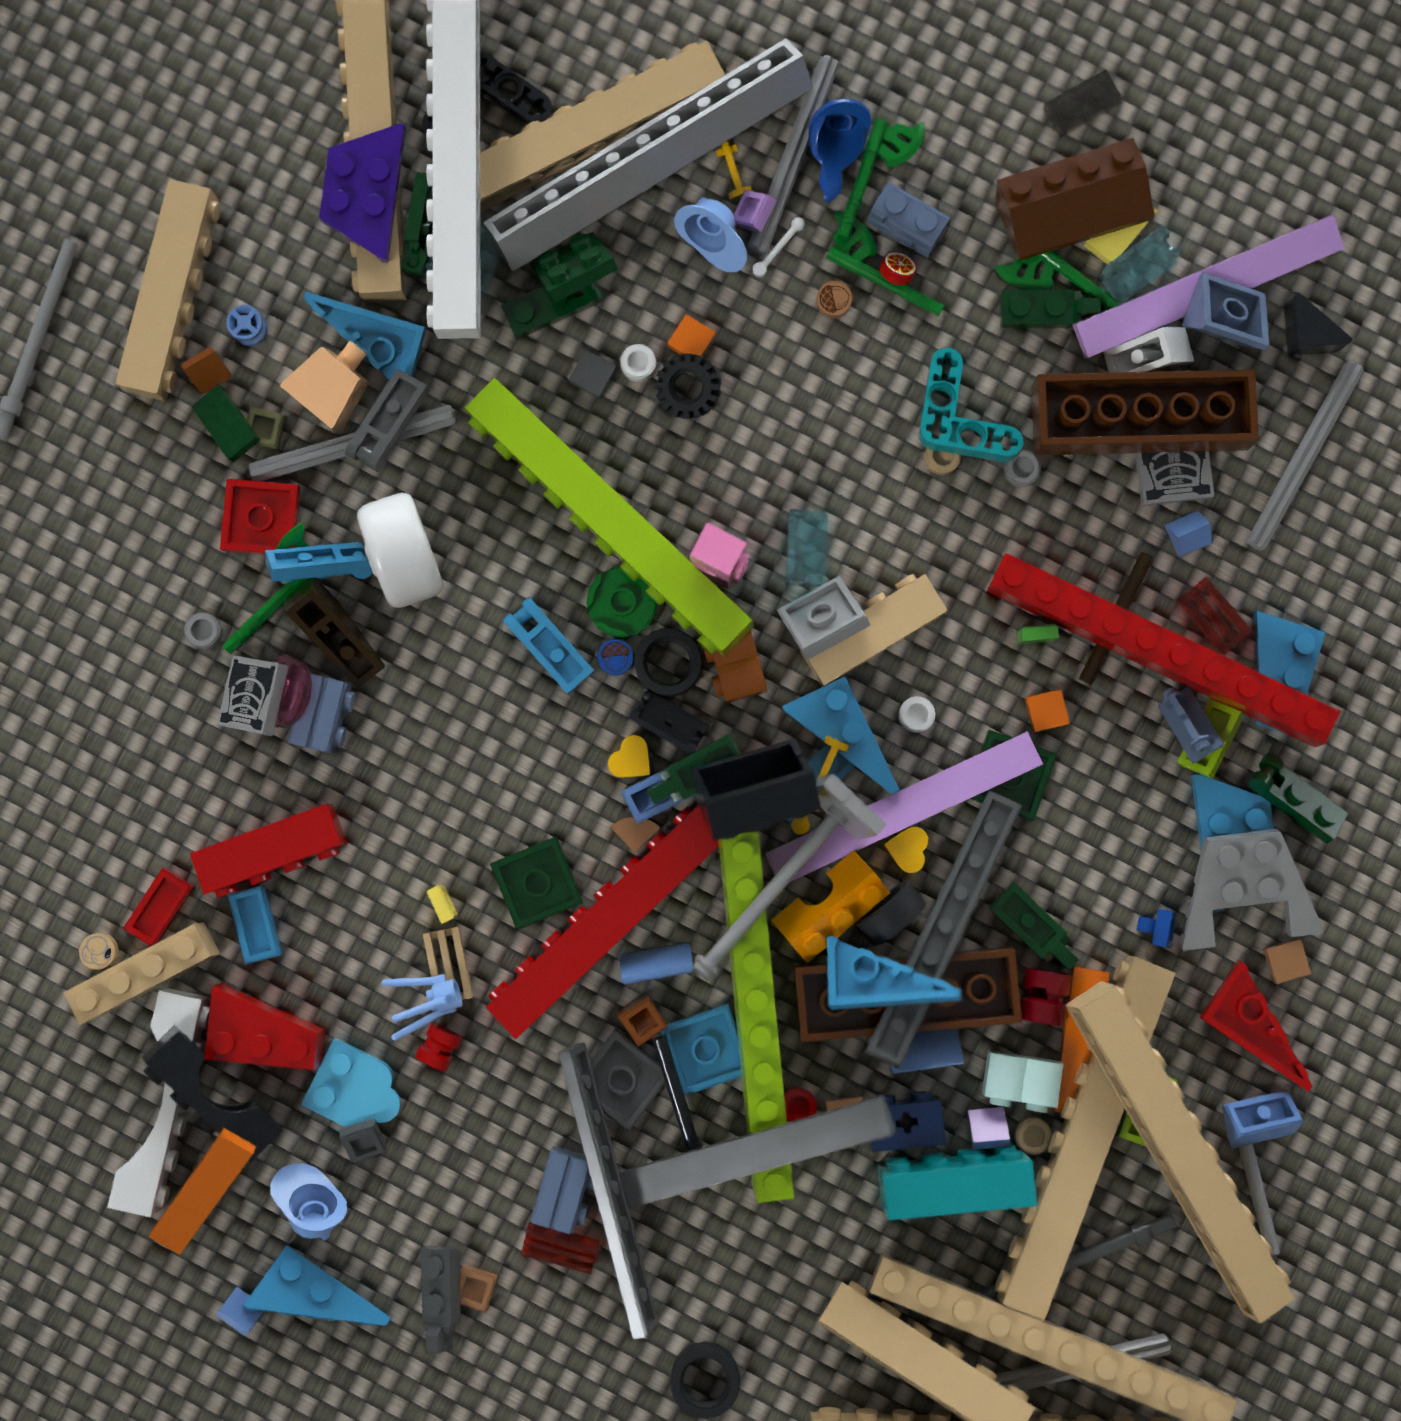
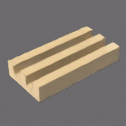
(460, 953)

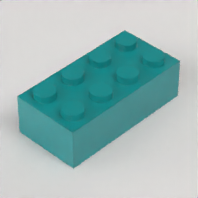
(956, 1183)

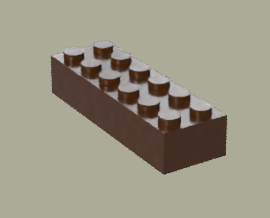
(1144, 412)
(983, 975)

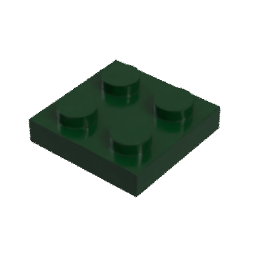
(573, 266)

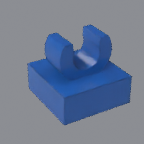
(1161, 927)

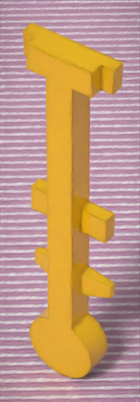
(727, 151)
(801, 825)

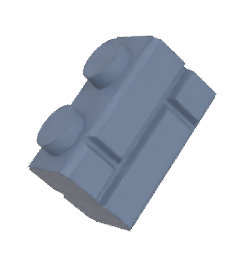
(908, 219)
(323, 719)
(562, 1191)

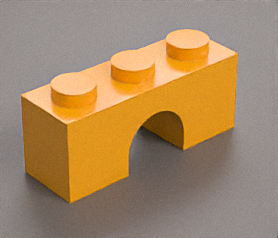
(853, 895)

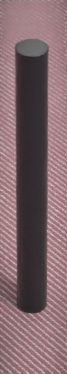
(676, 1093)

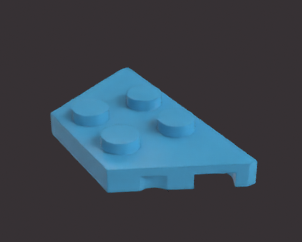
(1227, 809)

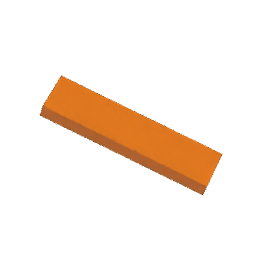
(1073, 1045)
(202, 1191)

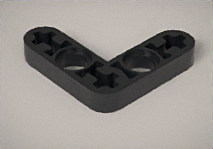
(534, 96)

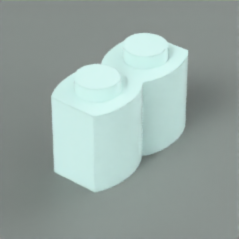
(1022, 1079)

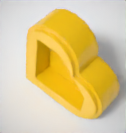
(631, 759)
(908, 849)

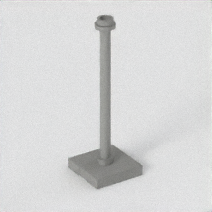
(842, 809)

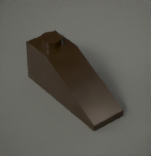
(333, 631)

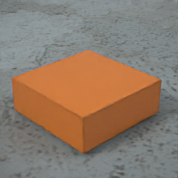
(691, 337)
(1047, 710)

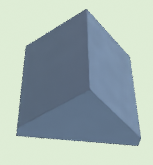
(1228, 312)

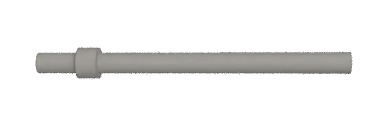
(11, 404)

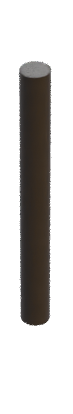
(1124, 600)

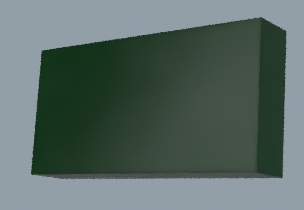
(225, 423)

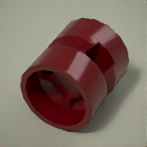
(1045, 1010)

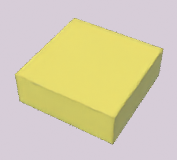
(442, 903)

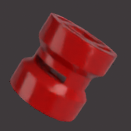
(438, 1047)

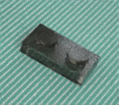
(1083, 103)

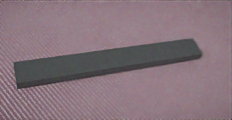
(947, 922)
(758, 1151)
(608, 1189)

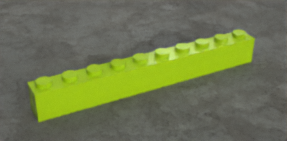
(609, 517)
(755, 1006)

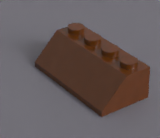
(1075, 199)

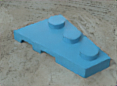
(1286, 652)

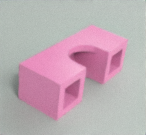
(720, 556)

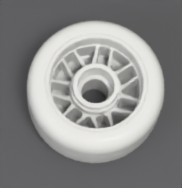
(399, 550)

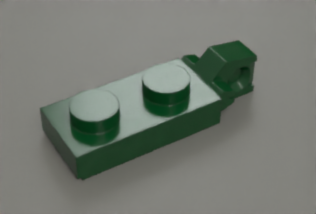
(417, 228)
(1045, 308)
(677, 776)
(1033, 926)

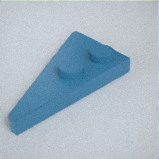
(386, 340)
(837, 714)
(866, 980)
(304, 1289)

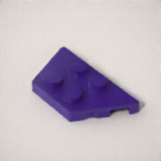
(363, 188)

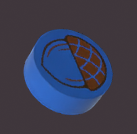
(615, 657)

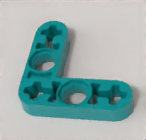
(955, 426)

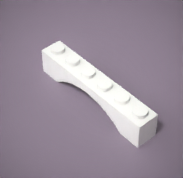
(141, 1182)

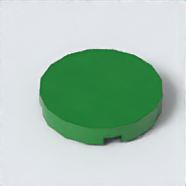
(620, 604)

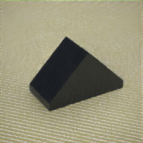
(1311, 330)

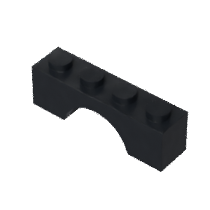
(177, 1063)

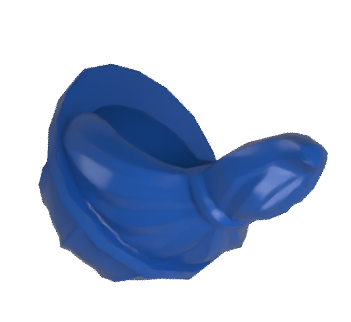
(837, 140)

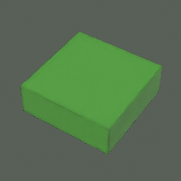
(1037, 634)

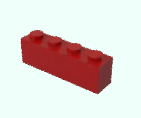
(268, 849)

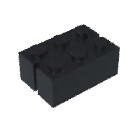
(755, 789)

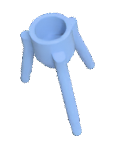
(441, 999)

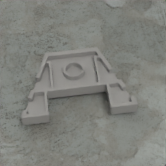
(1246, 872)

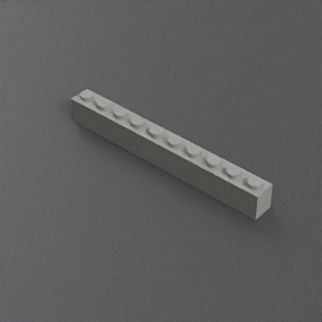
(649, 154)

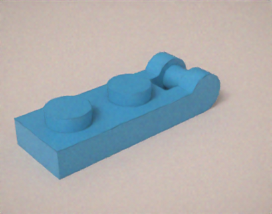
(318, 562)
(549, 647)

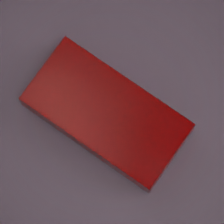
(158, 907)

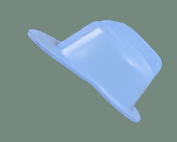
(712, 232)
(308, 1200)

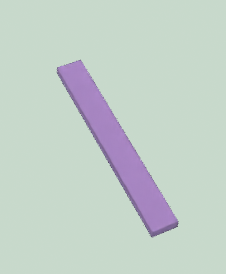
(1172, 300)
(922, 801)

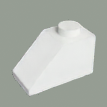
(1153, 352)

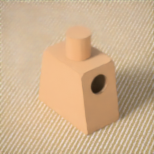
(329, 384)

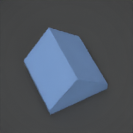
(1189, 533)
(235, 1315)

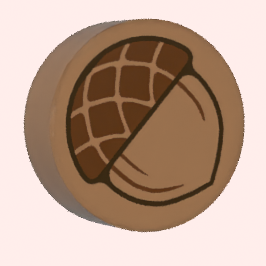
(834, 299)

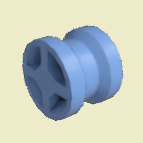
(241, 319)

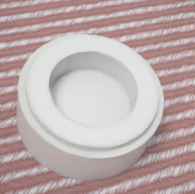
(638, 362)
(916, 714)

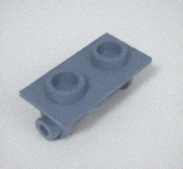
(1190, 723)

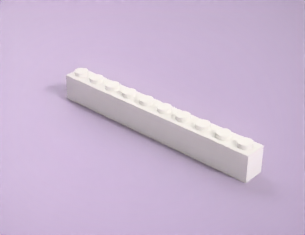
(454, 169)

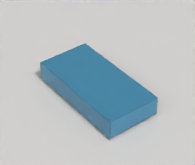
(255, 924)

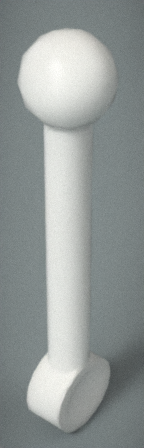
(760, 268)

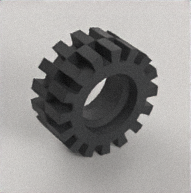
(666, 386)

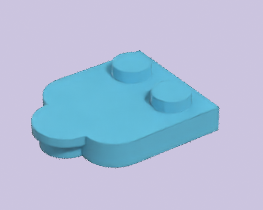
(352, 1087)

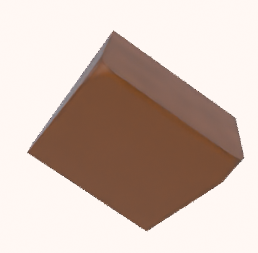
(206, 370)
(642, 1019)

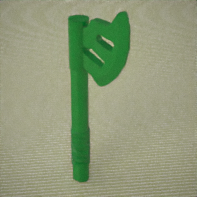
(874, 148)
(1052, 262)
(856, 265)
(293, 537)

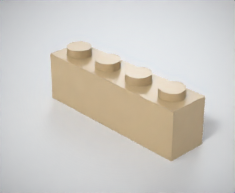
(890, 621)
(141, 973)

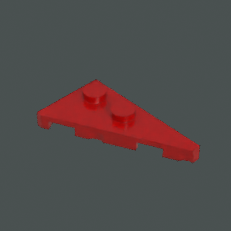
(1244, 1017)

